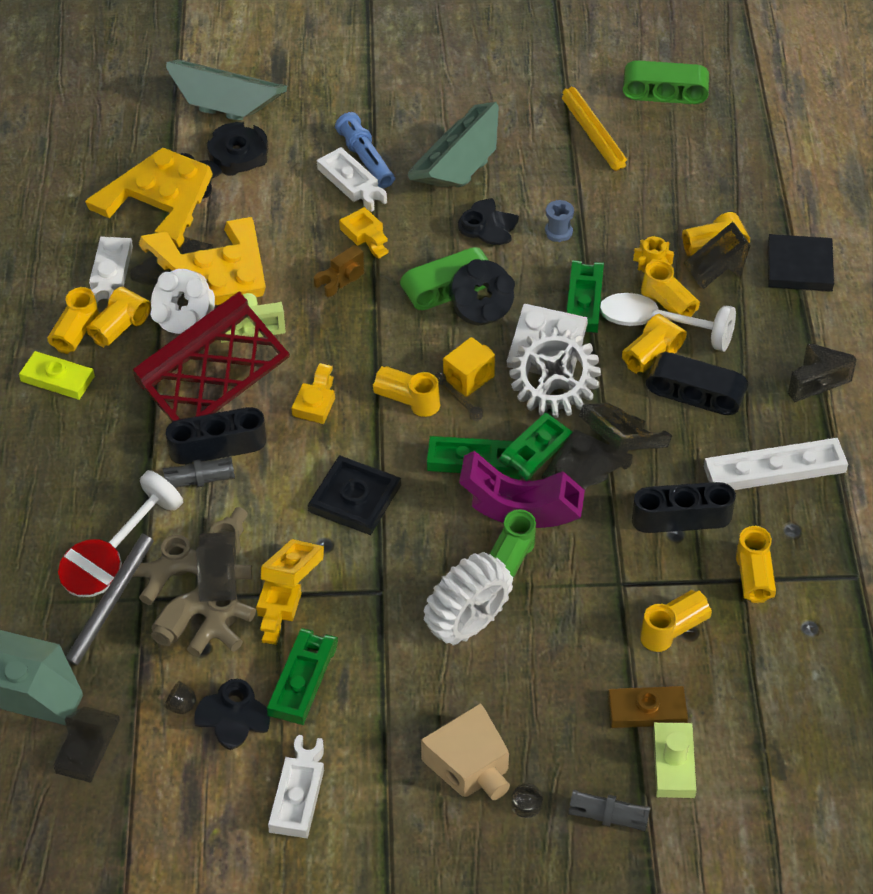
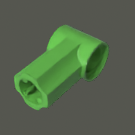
(512, 546)

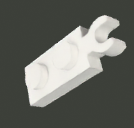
(351, 178)
(110, 266)
(298, 791)

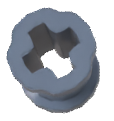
(559, 216)

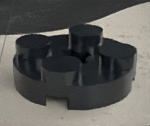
(252, 149)
(498, 285)

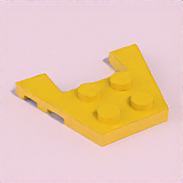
(163, 181)
(225, 268)

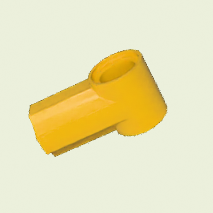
(697, 237)
(664, 288)
(122, 311)
(72, 323)
(658, 337)
(416, 390)
(756, 565)
(670, 620)

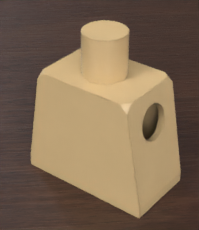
(469, 754)

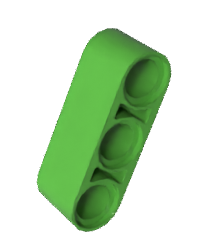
(666, 82)
(429, 283)

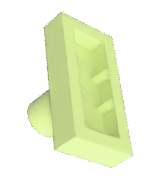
(270, 314)
(674, 760)

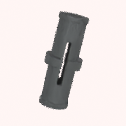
(200, 472)
(609, 810)

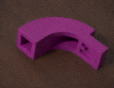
(549, 500)

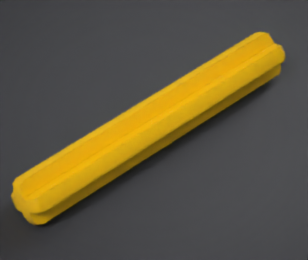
(594, 128)

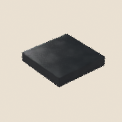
(800, 262)
(354, 495)

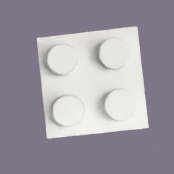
(538, 318)

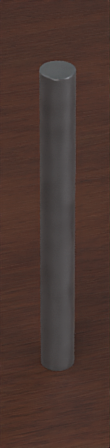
(109, 599)

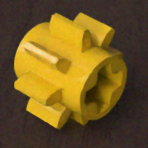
(652, 249)

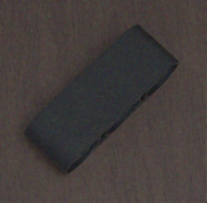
(697, 383)
(216, 435)
(683, 507)

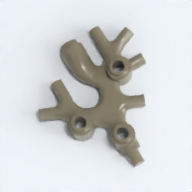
(178, 560)

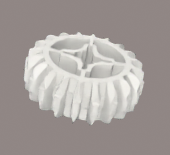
(568, 349)
(468, 598)

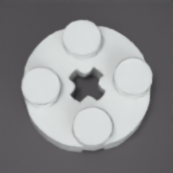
(166, 294)

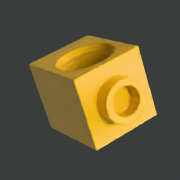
(469, 366)

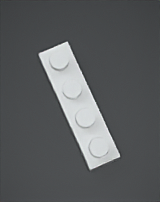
(777, 464)

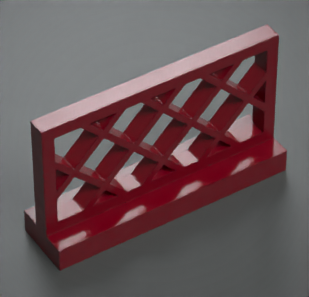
(199, 337)

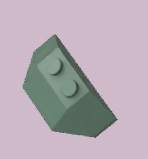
(223, 90)
(460, 149)
(36, 679)

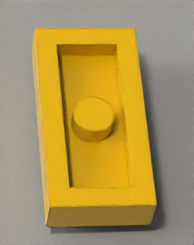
(292, 563)

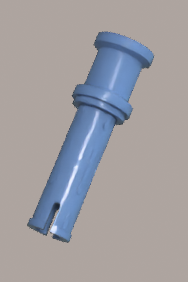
(359, 141)

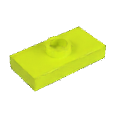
(57, 375)

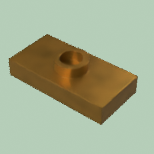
(647, 705)

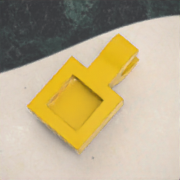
(365, 227)
(315, 400)
(274, 606)

